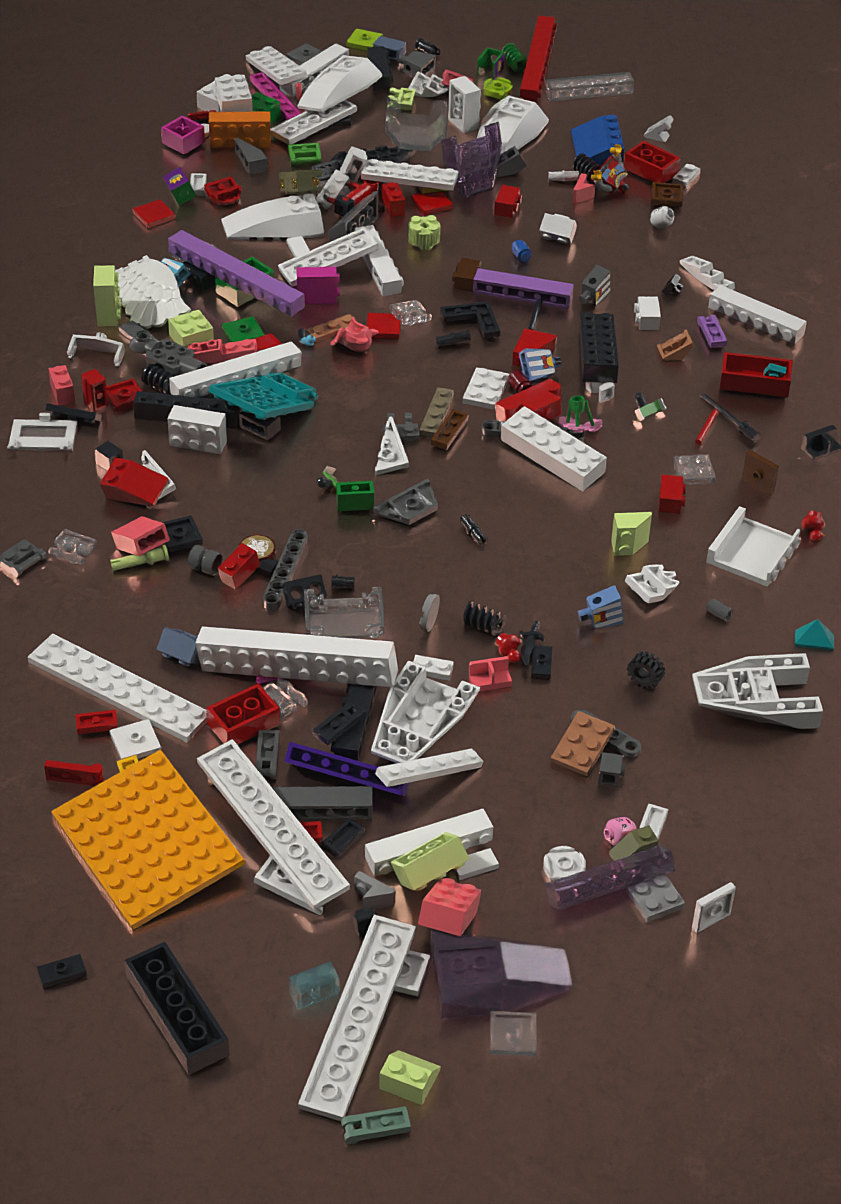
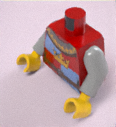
(611, 173)

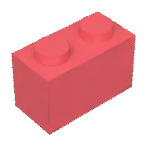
(61, 385)

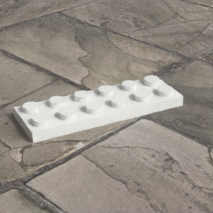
(276, 65)
(311, 122)
(410, 174)
(331, 254)

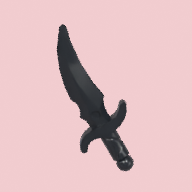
(529, 641)

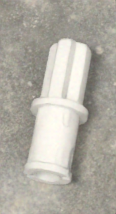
(563, 176)

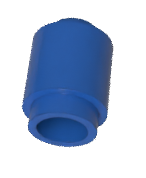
(521, 251)

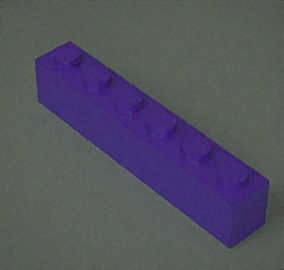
(339, 767)

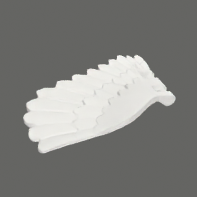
(150, 293)

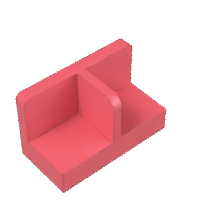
(490, 673)

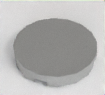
(430, 611)

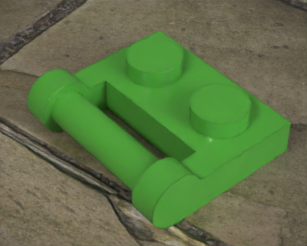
(304, 153)

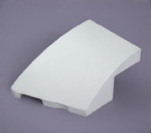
(427, 86)

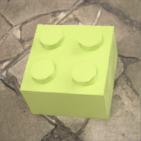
(190, 328)

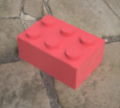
(449, 906)

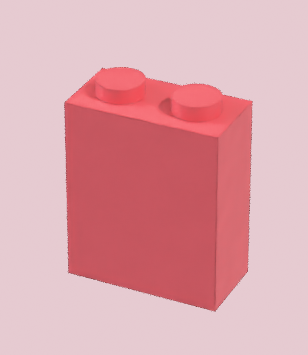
(140, 536)

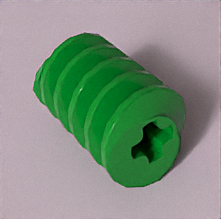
(514, 57)

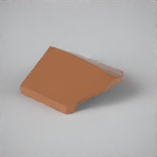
(676, 347)

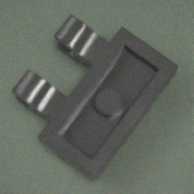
(406, 431)

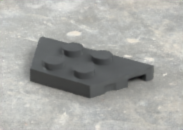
(410, 504)

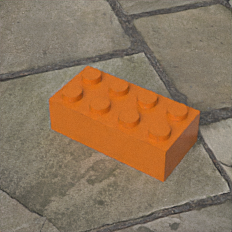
(247, 126)

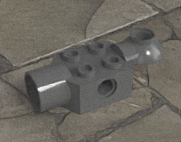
(165, 353)

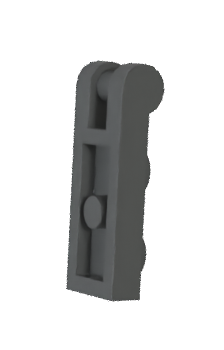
(267, 752)

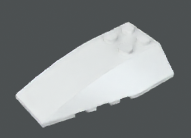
(276, 218)

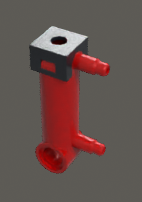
(345, 203)

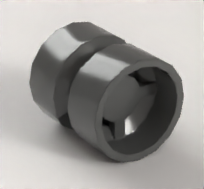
(204, 560)

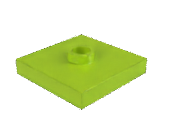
(362, 39)

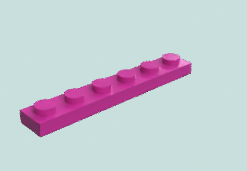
(269, 89)

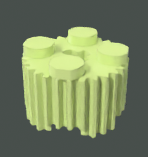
(424, 232)

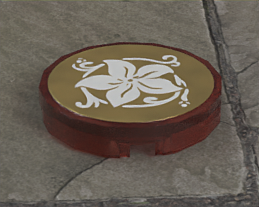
(262, 544)

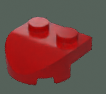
(223, 191)

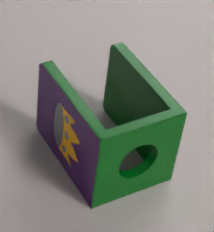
(486, 59)
(179, 186)

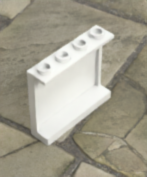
(752, 549)

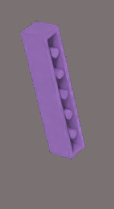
(523, 288)

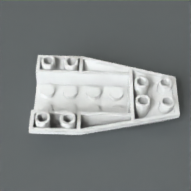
(339, 82)
(518, 121)
(418, 714)

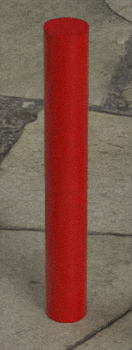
(706, 427)

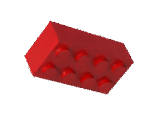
(746, 373)

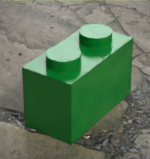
(355, 495)

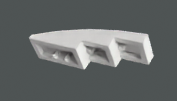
(705, 273)

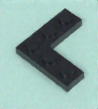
(480, 311)

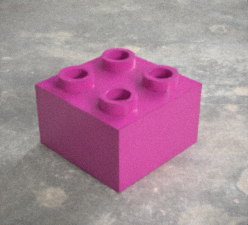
(183, 134)

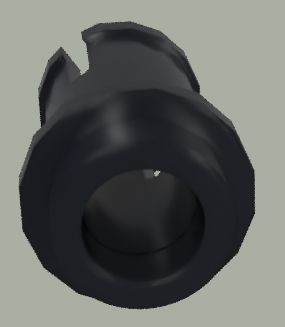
(342, 582)

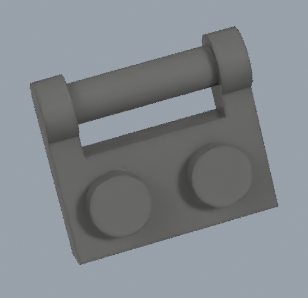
(21, 557)

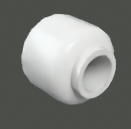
(662, 217)

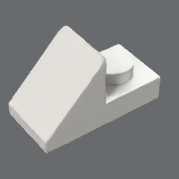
(659, 130)

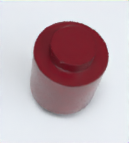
(519, 381)

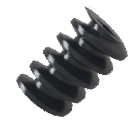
(585, 165)
(157, 378)
(482, 620)

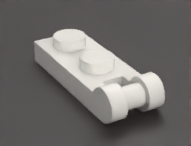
(332, 188)

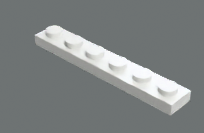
(429, 767)

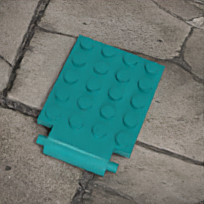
(267, 395)

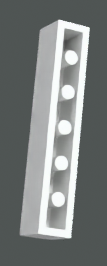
(315, 67)
(382, 266)
(757, 314)
(472, 829)

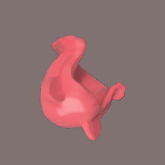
(355, 336)

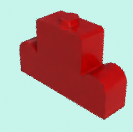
(542, 399)

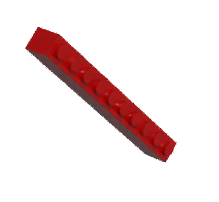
(538, 59)

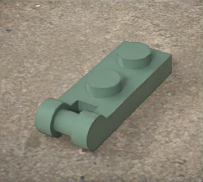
(376, 1124)

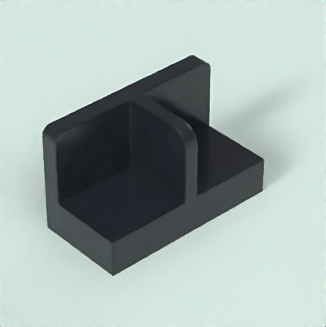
(820, 442)

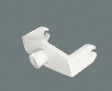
(97, 343)

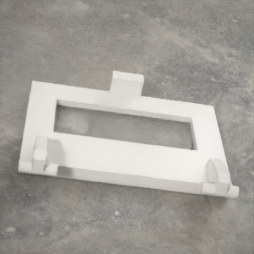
(43, 434)

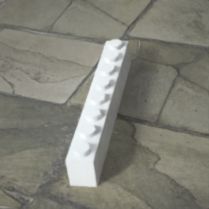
(252, 365)

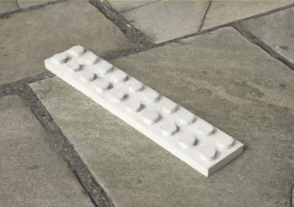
(119, 687)
(273, 824)
(357, 1018)

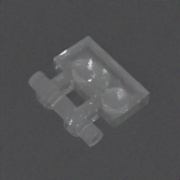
(410, 312)
(73, 542)
(286, 703)

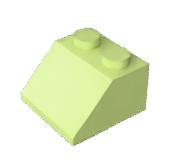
(630, 532)
(408, 1076)

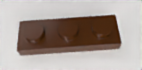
(449, 429)

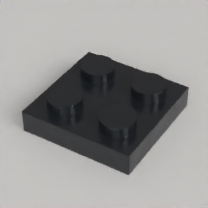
(182, 534)

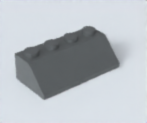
(361, 215)

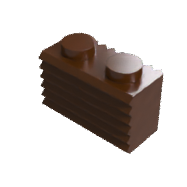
(465, 273)

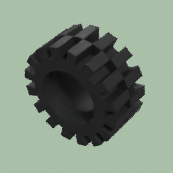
(655, 670)

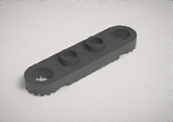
(619, 740)

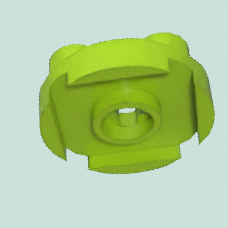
(497, 88)

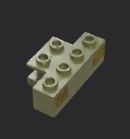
(300, 181)

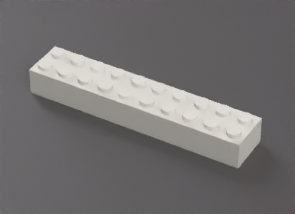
(297, 656)

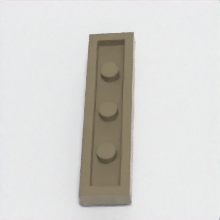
(436, 411)

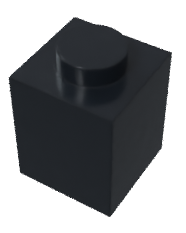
(106, 453)

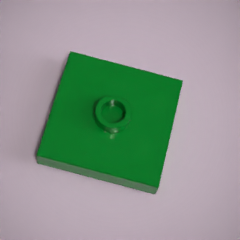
(242, 329)

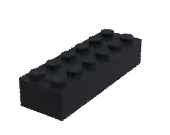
(598, 348)
(177, 1008)

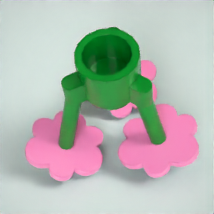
(578, 404)

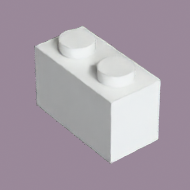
(354, 164)
(558, 228)
(647, 313)

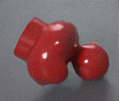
(815, 523)
(508, 646)

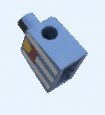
(538, 363)
(603, 608)

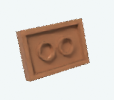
(582, 743)

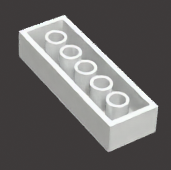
(553, 448)

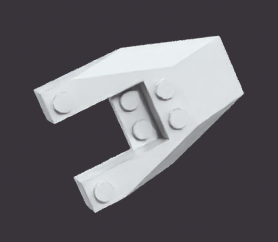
(749, 690)

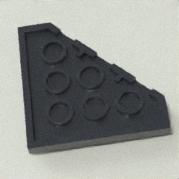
(383, 154)

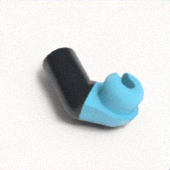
(306, 340)

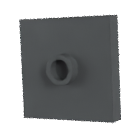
(302, 54)

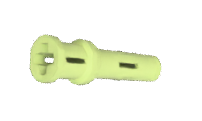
(133, 560)

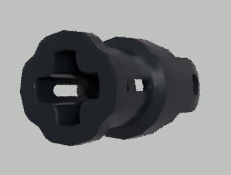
(426, 47)

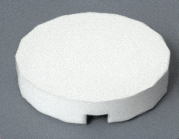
(563, 862)

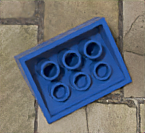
(597, 138)

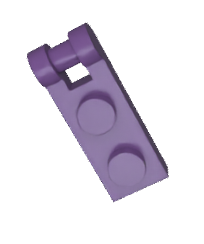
(712, 331)

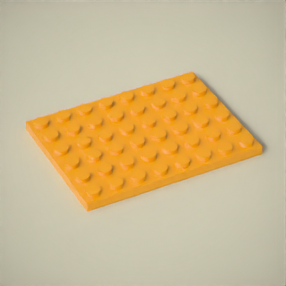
(147, 839)

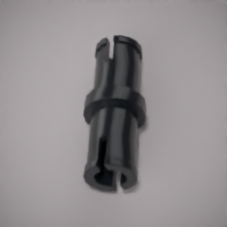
(453, 338)
(473, 530)

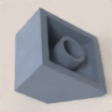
(179, 645)

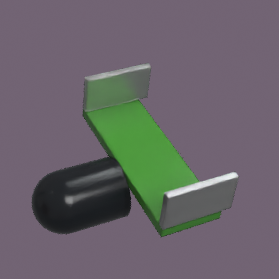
(647, 409)
(326, 483)

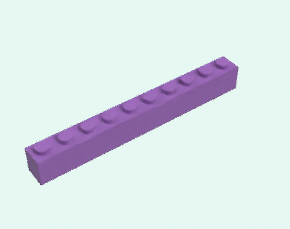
(236, 273)

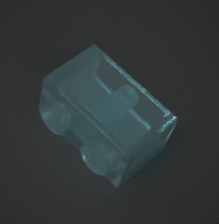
(314, 985)

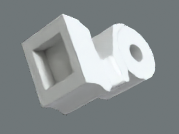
(605, 390)

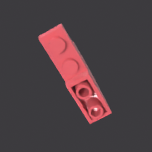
(217, 352)

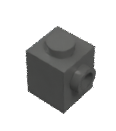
(611, 769)

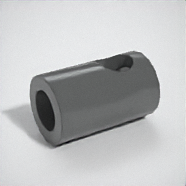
(719, 609)

